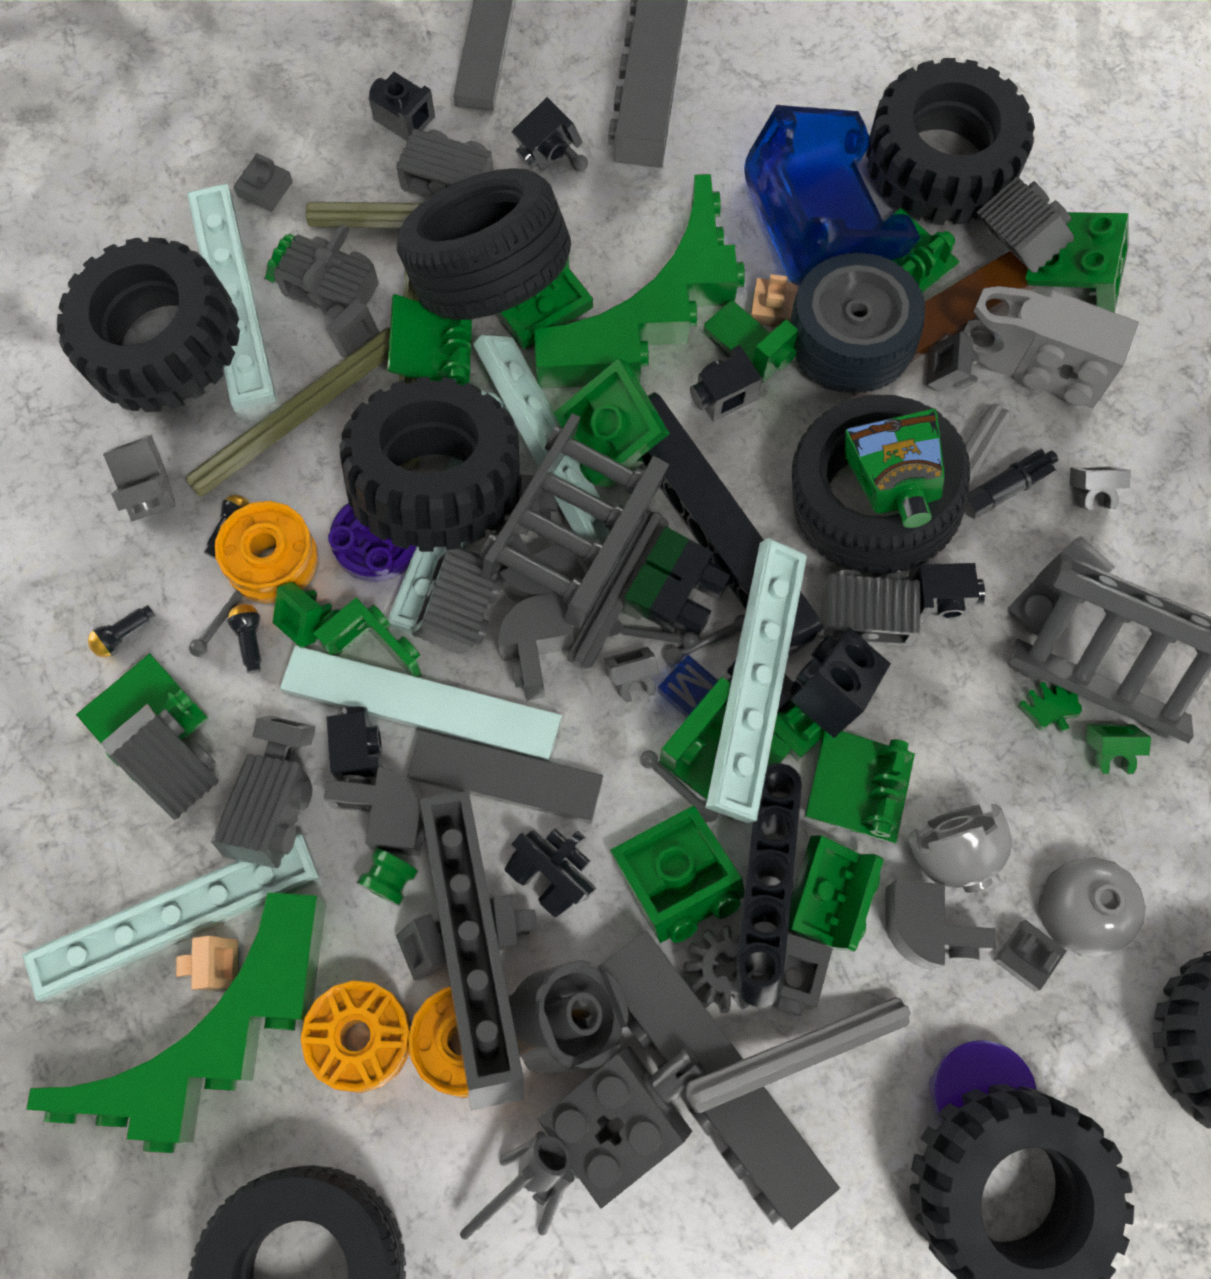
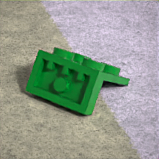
(1092, 259)
(694, 745)

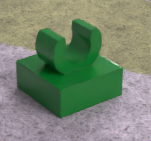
(298, 613)
(797, 730)
(1117, 740)

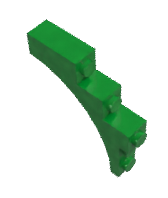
(658, 314)
(166, 1091)

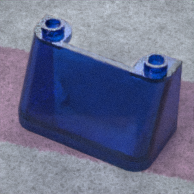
(813, 193)

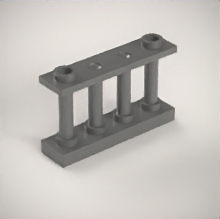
(599, 556)
(1122, 604)

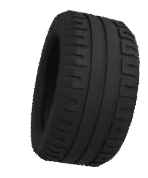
(484, 244)
(862, 540)

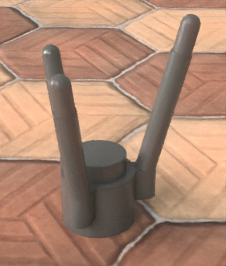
(541, 1166)

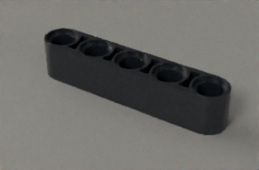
(765, 901)

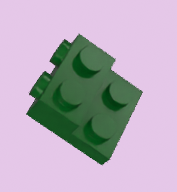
(614, 419)
(679, 875)

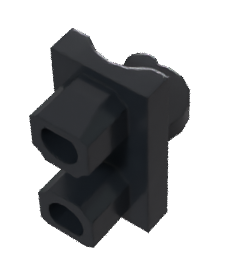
(537, 855)

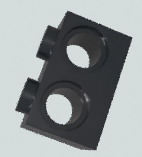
(839, 681)

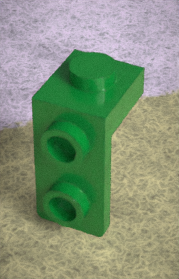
(766, 350)
(345, 626)

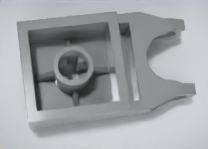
(1054, 342)

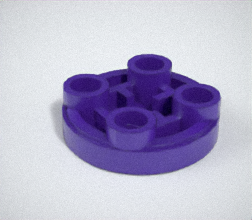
(364, 553)
(976, 1067)

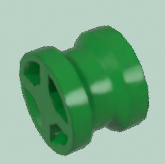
(387, 877)

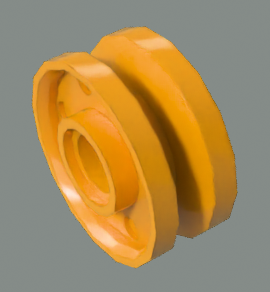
(250, 533)
(326, 1030)
(431, 1045)

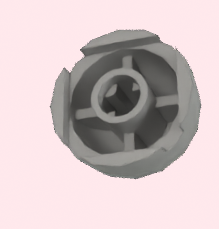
(964, 847)
(1092, 907)

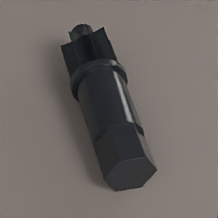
(1017, 478)

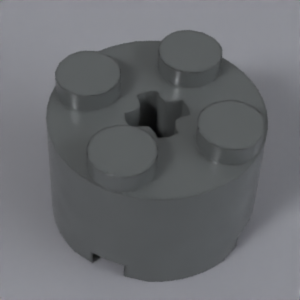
(568, 1018)

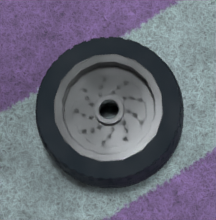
(857, 322)

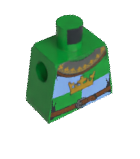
(899, 464)

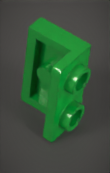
(553, 306)
(833, 894)

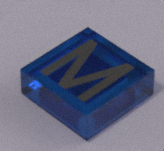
(687, 685)

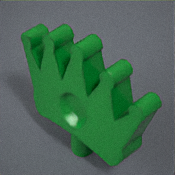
(277, 256)
(1051, 707)

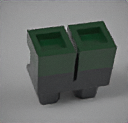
(670, 582)

